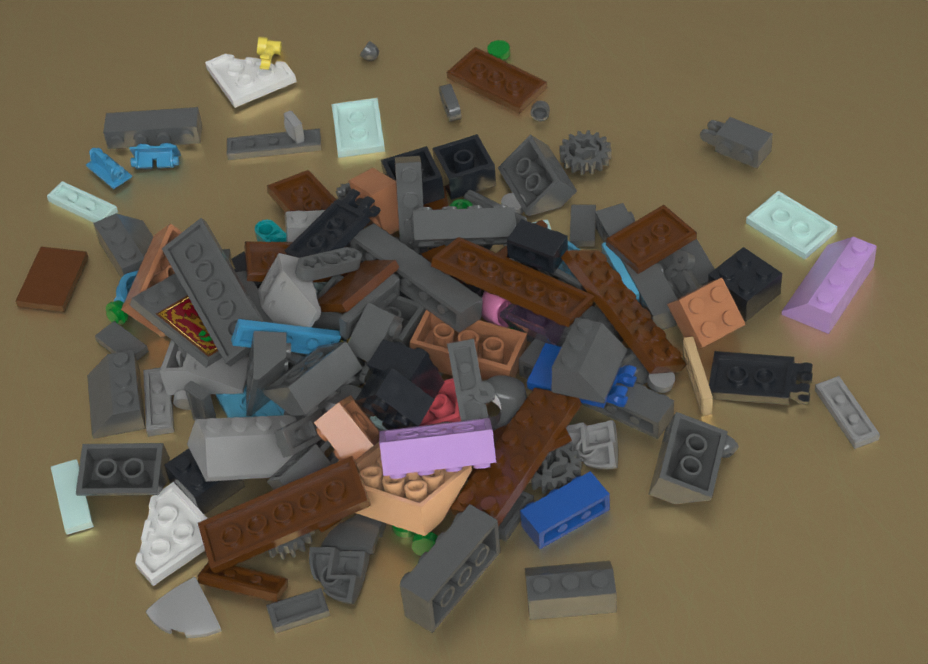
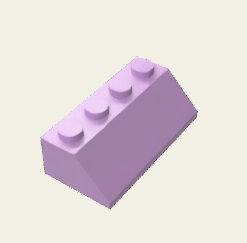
(831, 284)
(437, 447)

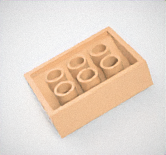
(409, 502)

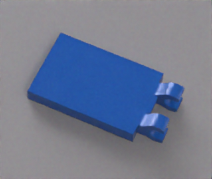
(542, 378)

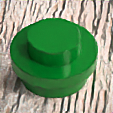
(114, 312)

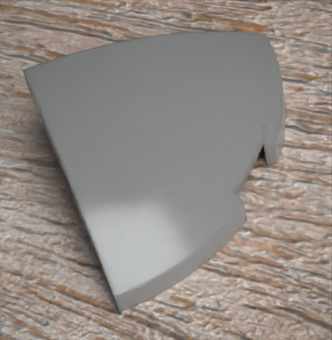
(595, 444)
(185, 611)

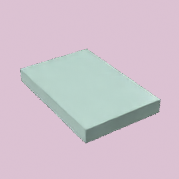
(358, 127)
(791, 225)

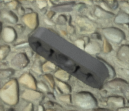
(328, 264)

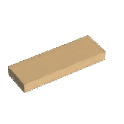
(697, 376)

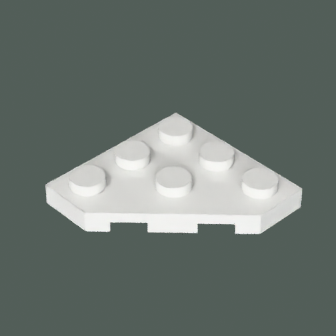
(245, 80)
(169, 534)

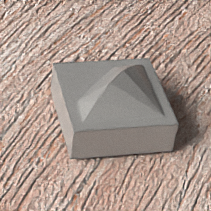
(293, 127)

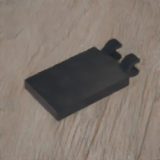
(335, 226)
(759, 378)

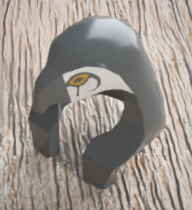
(509, 397)

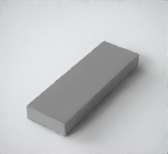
(157, 404)
(847, 412)

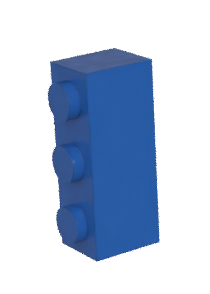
(565, 509)

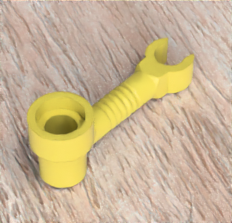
(266, 49)

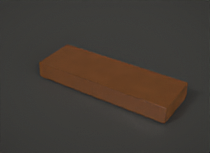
(245, 582)

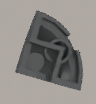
(356, 534)
(339, 571)

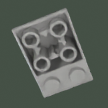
(288, 297)
(218, 378)

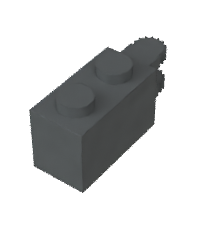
(738, 141)
(369, 332)
(302, 464)

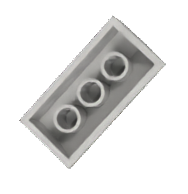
(238, 447)

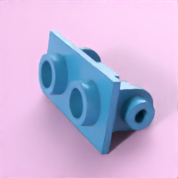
(165, 154)
(107, 168)

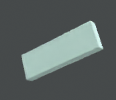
(81, 202)
(73, 508)

